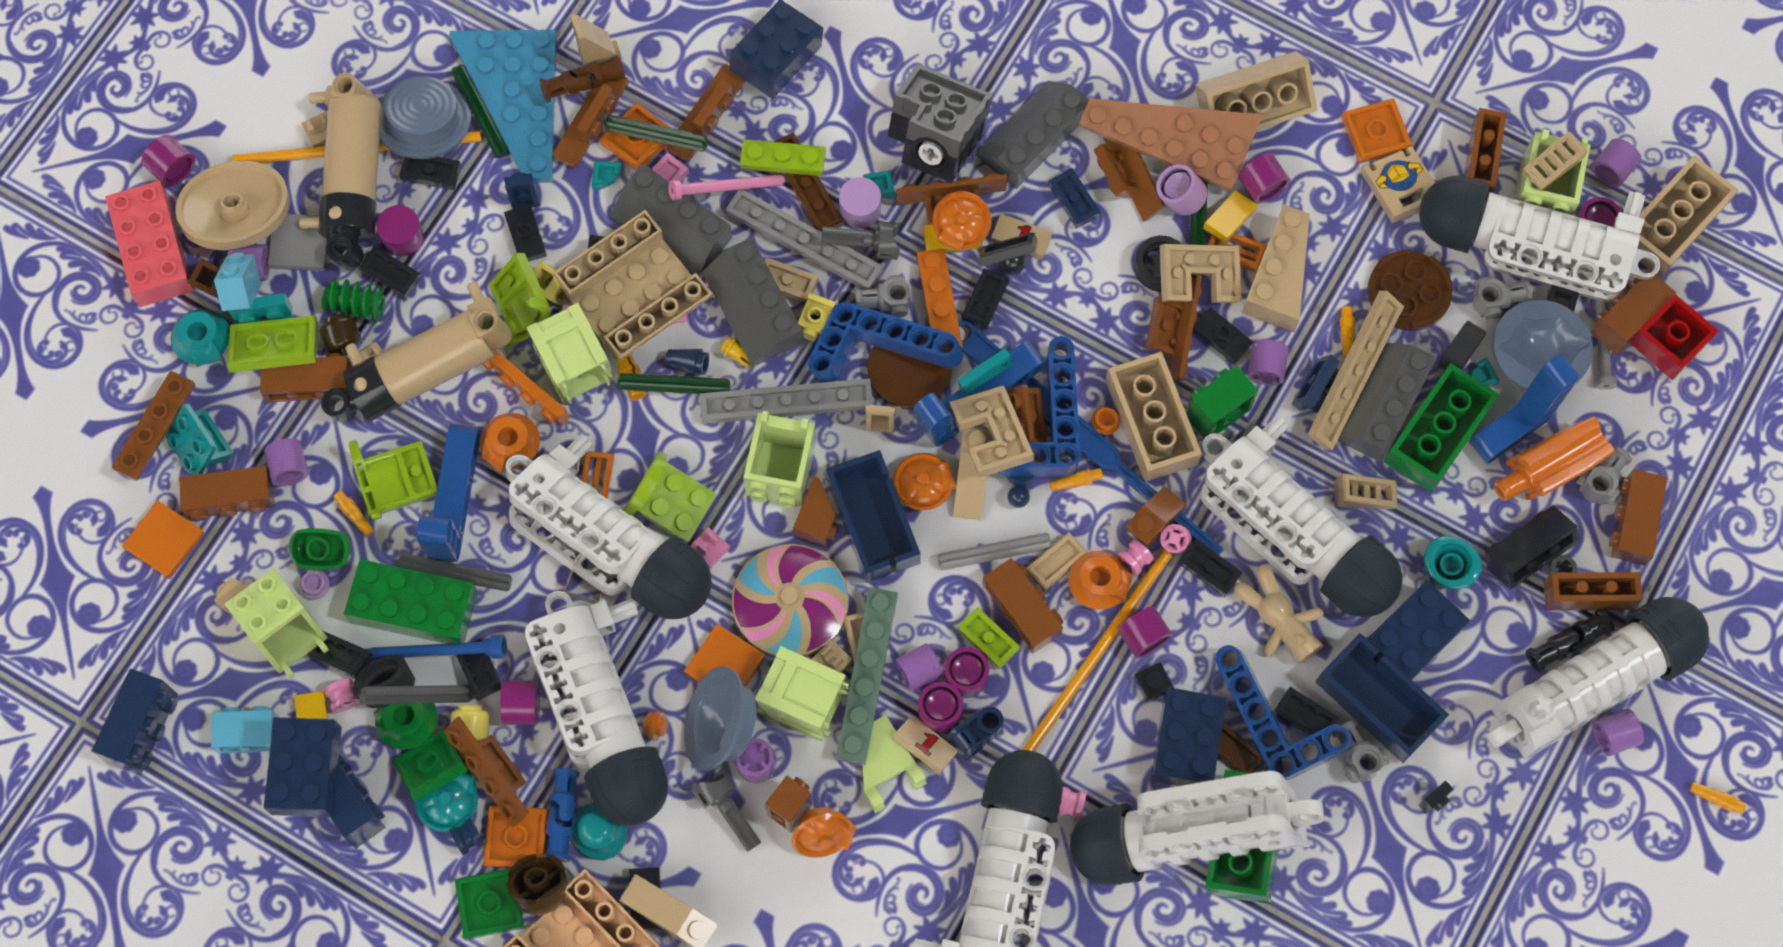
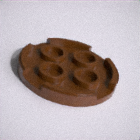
(1417, 284)
(903, 378)

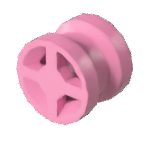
(1169, 536)
(1135, 557)
(342, 695)
(1072, 803)

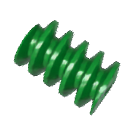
(354, 300)

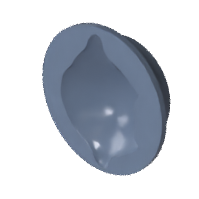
(423, 118)
(1537, 333)
(719, 719)

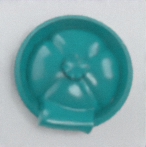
(200, 337)
(449, 804)

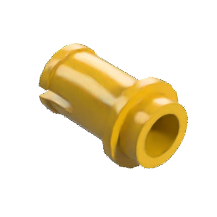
(734, 350)

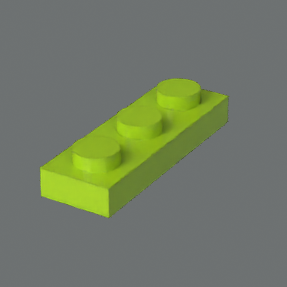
(783, 157)

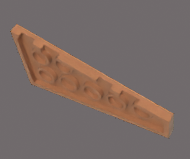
(1202, 139)

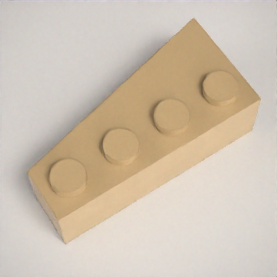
(1280, 277)

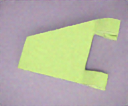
(885, 761)

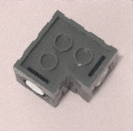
(938, 121)

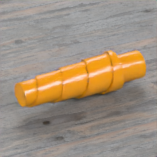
(1347, 328)
(1078, 479)
(350, 510)
(1718, 798)

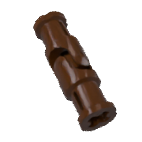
(577, 80)

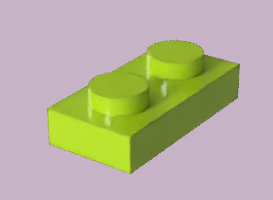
(988, 638)

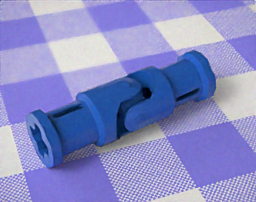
(561, 811)

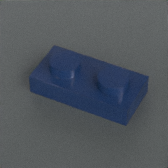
(522, 190)
(1074, 198)

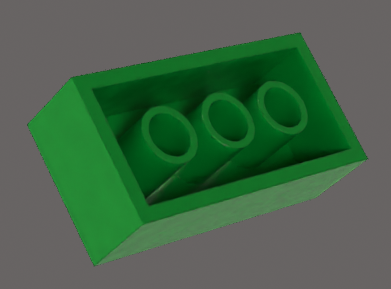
(1441, 428)
(410, 602)
(1243, 876)

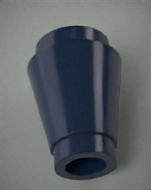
(688, 360)

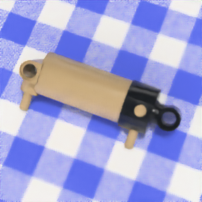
(349, 170)
(420, 363)

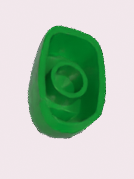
(320, 549)

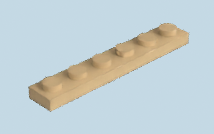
(1355, 370)

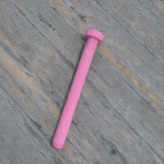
(677, 189)

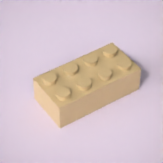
(1682, 212)
(1153, 416)

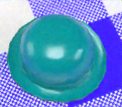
(1452, 562)
(596, 835)

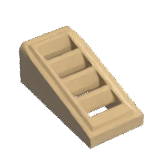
(1568, 148)
(880, 418)
(1347, 492)

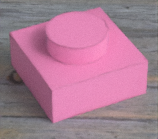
(671, 168)

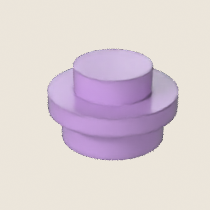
(315, 584)

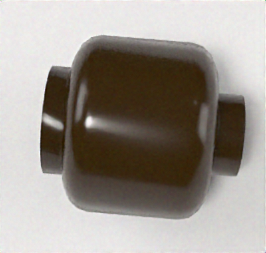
(339, 332)

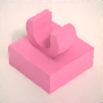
(711, 547)

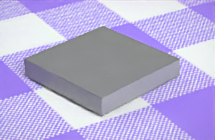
(297, 247)

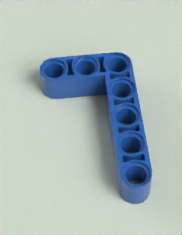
(881, 336)
(1530, 413)
(936, 417)
(1058, 418)
(444, 531)
(1269, 722)

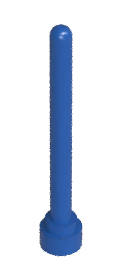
(494, 646)

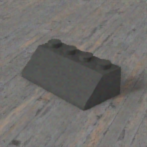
(1034, 132)
(686, 225)
(752, 303)
(1386, 399)

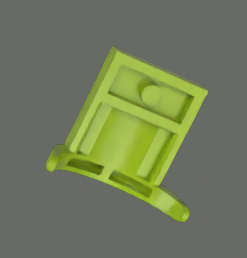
(519, 297)
(393, 477)
(670, 499)

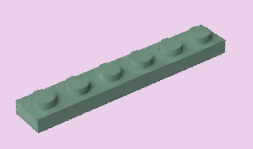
(867, 676)

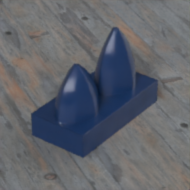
(1320, 377)

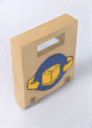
(1396, 179)

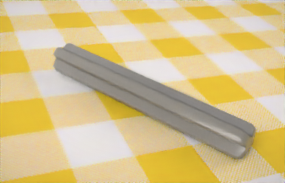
(994, 551)

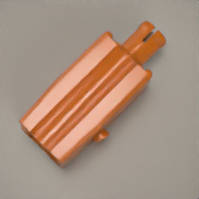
(1555, 461)

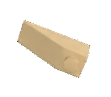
(593, 42)
(969, 487)
(668, 912)

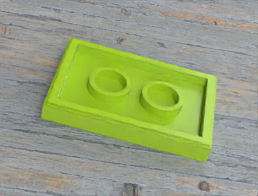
(272, 343)

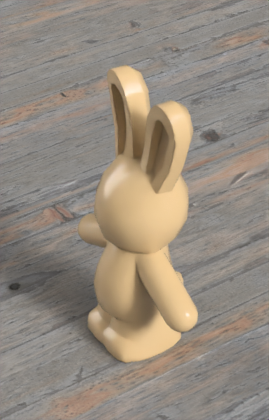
(1278, 613)

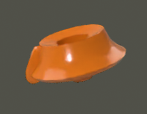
(961, 220)
(508, 436)
(923, 481)
(1099, 580)
(822, 833)

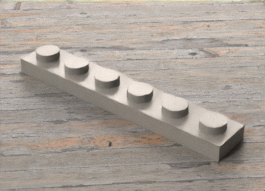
(803, 239)
(786, 400)

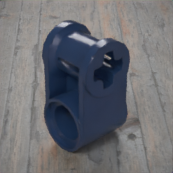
(975, 732)

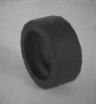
(1143, 275)
(1462, 346)
(385, 671)

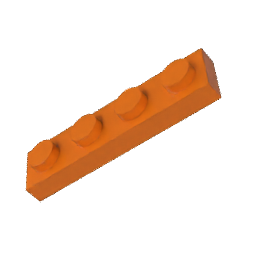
(938, 292)
(530, 392)

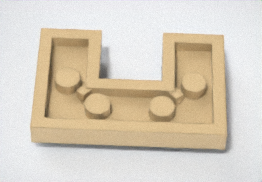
(1183, 260)
(792, 281)
(1009, 444)

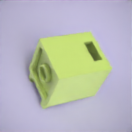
(1563, 193)
(780, 460)
(276, 621)

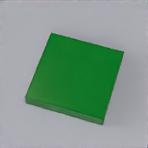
(429, 766)
(487, 905)

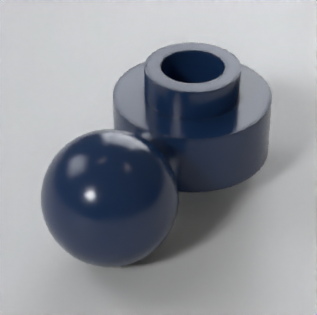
(1019, 495)

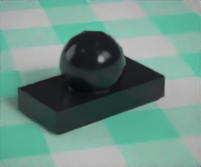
(1009, 253)

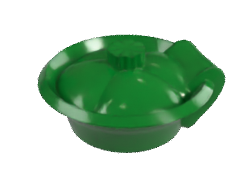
(406, 724)

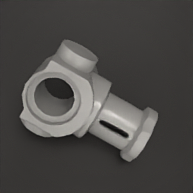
(1502, 295)
(882, 298)
(1606, 476)
(1361, 751)

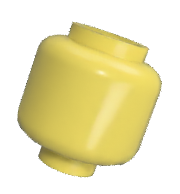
(475, 719)

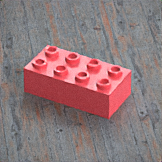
(149, 243)

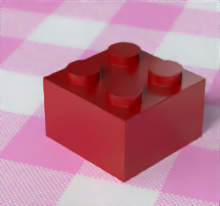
(1673, 337)

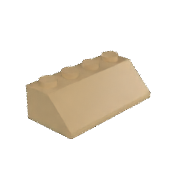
(1273, 88)

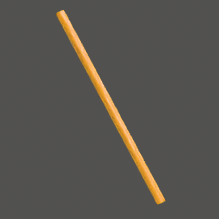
(317, 152)
(1097, 652)

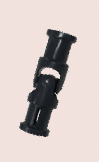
(1569, 640)

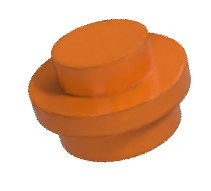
(1105, 420)
(655, 725)

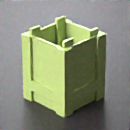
(570, 353)
(801, 693)

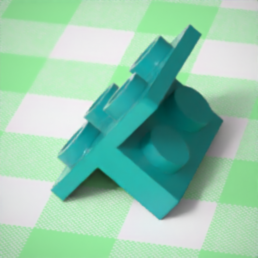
(197, 440)

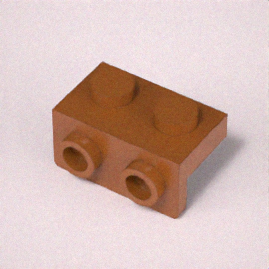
(1029, 410)

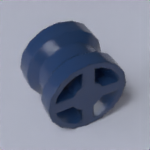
(466, 836)

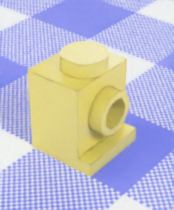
(549, 284)
(817, 307)

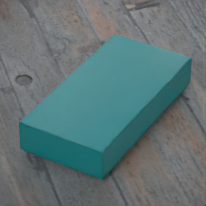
(985, 372)

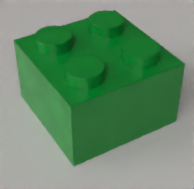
(1221, 402)

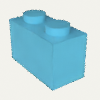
(237, 282)
(242, 730)

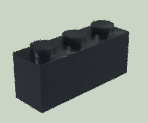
(1531, 547)

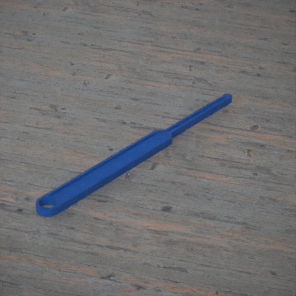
(1092, 443)

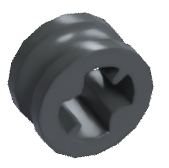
(1562, 559)

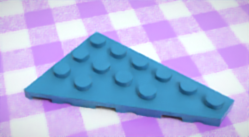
(507, 75)

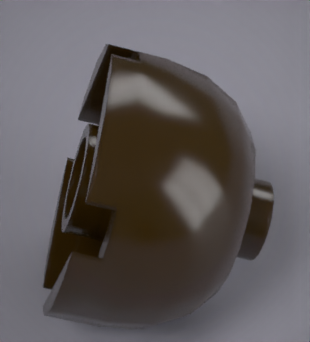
(537, 884)

